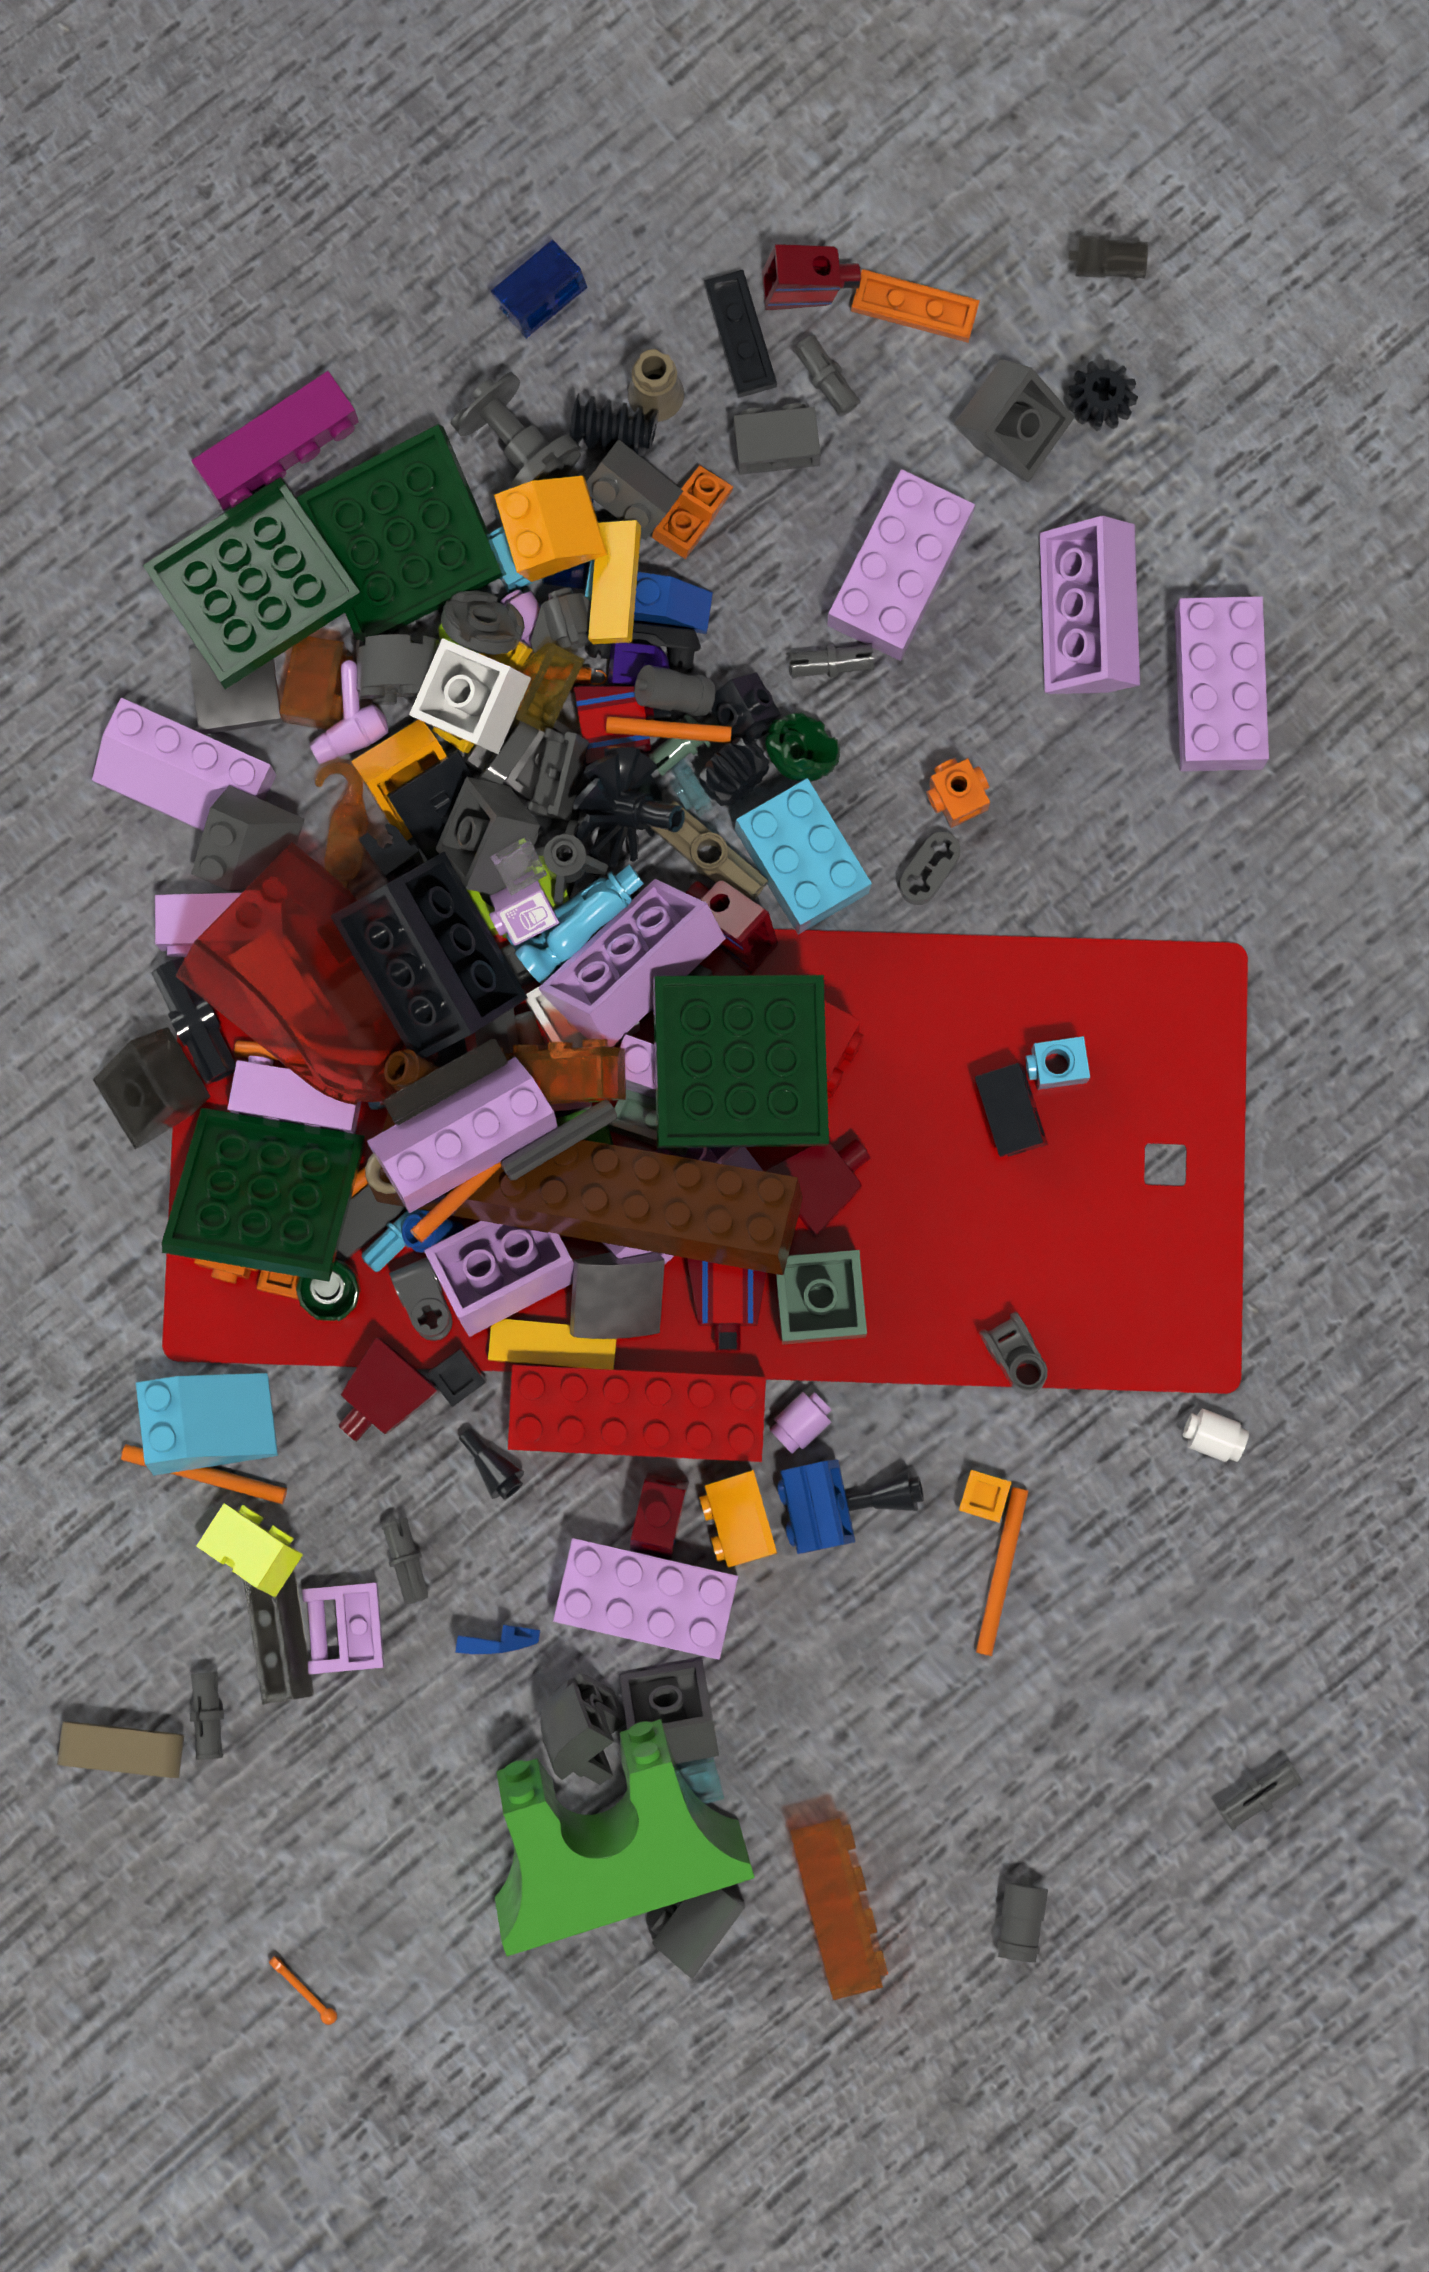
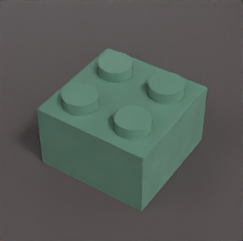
(821, 1298)

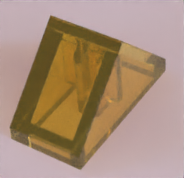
(552, 677)

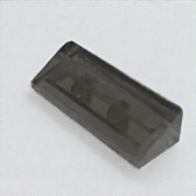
(445, 1081)
(279, 1643)

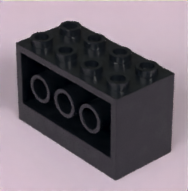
(429, 957)

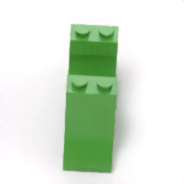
(615, 1864)

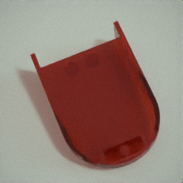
(293, 982)

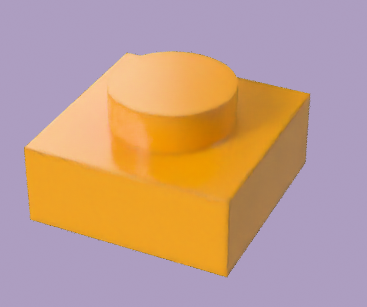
(984, 1496)

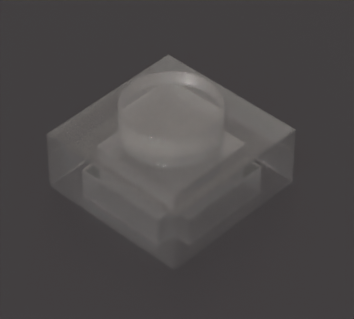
(518, 865)

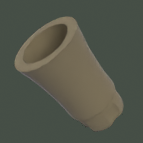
(661, 394)

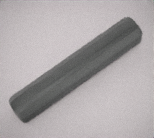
(559, 1140)

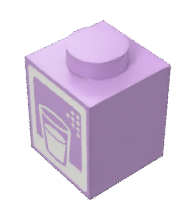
(523, 913)

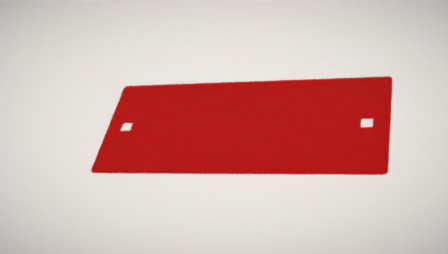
(1104, 1270)

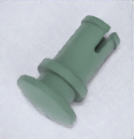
(675, 750)

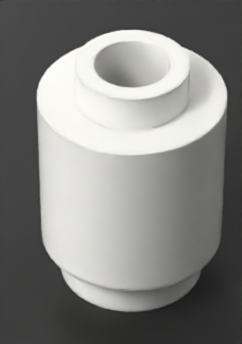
(1215, 1435)

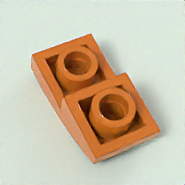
(692, 512)

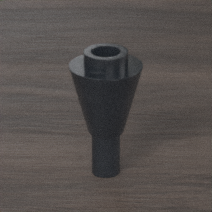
(497, 1472)
(896, 1493)

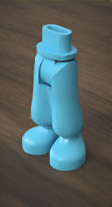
(577, 923)

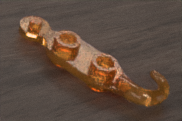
(347, 825)

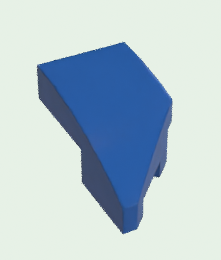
(511, 1639)

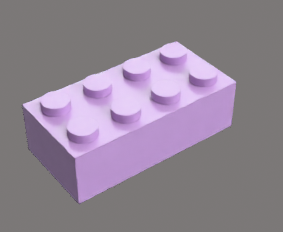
(900, 565)
(1221, 684)
(645, 1598)

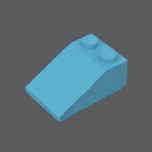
(205, 1421)

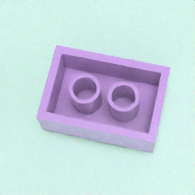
(498, 1271)

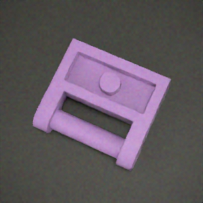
(356, 1624)

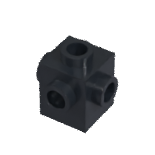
(745, 707)

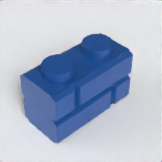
(816, 1506)

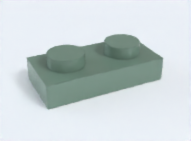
(638, 1119)

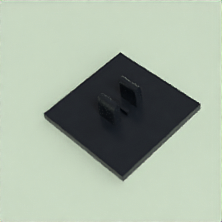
(428, 800)

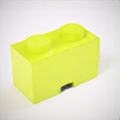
(249, 1549)

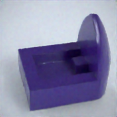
(630, 658)

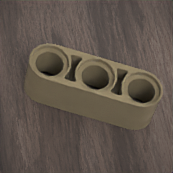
(120, 1749)

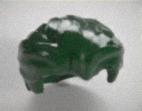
(801, 747)

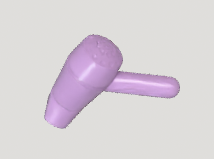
(357, 728)

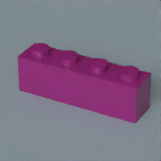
(276, 441)

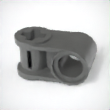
(420, 1293)
(1015, 1352)

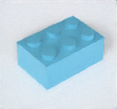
(802, 856)

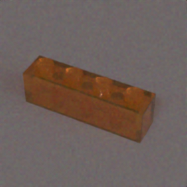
(575, 1073)
(836, 1907)

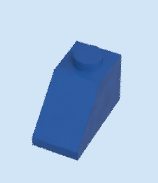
(671, 602)

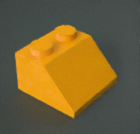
(550, 526)
(396, 763)
(739, 1519)

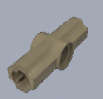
(728, 868)

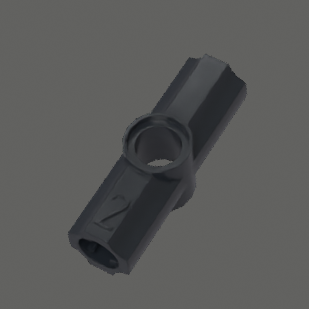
(195, 1024)

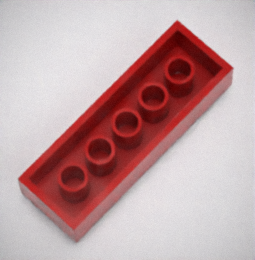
(636, 1413)

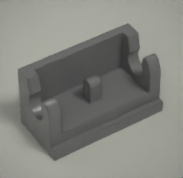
(559, 775)

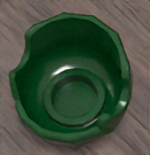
(330, 1299)

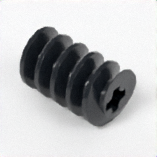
(612, 426)

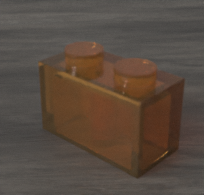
(314, 683)

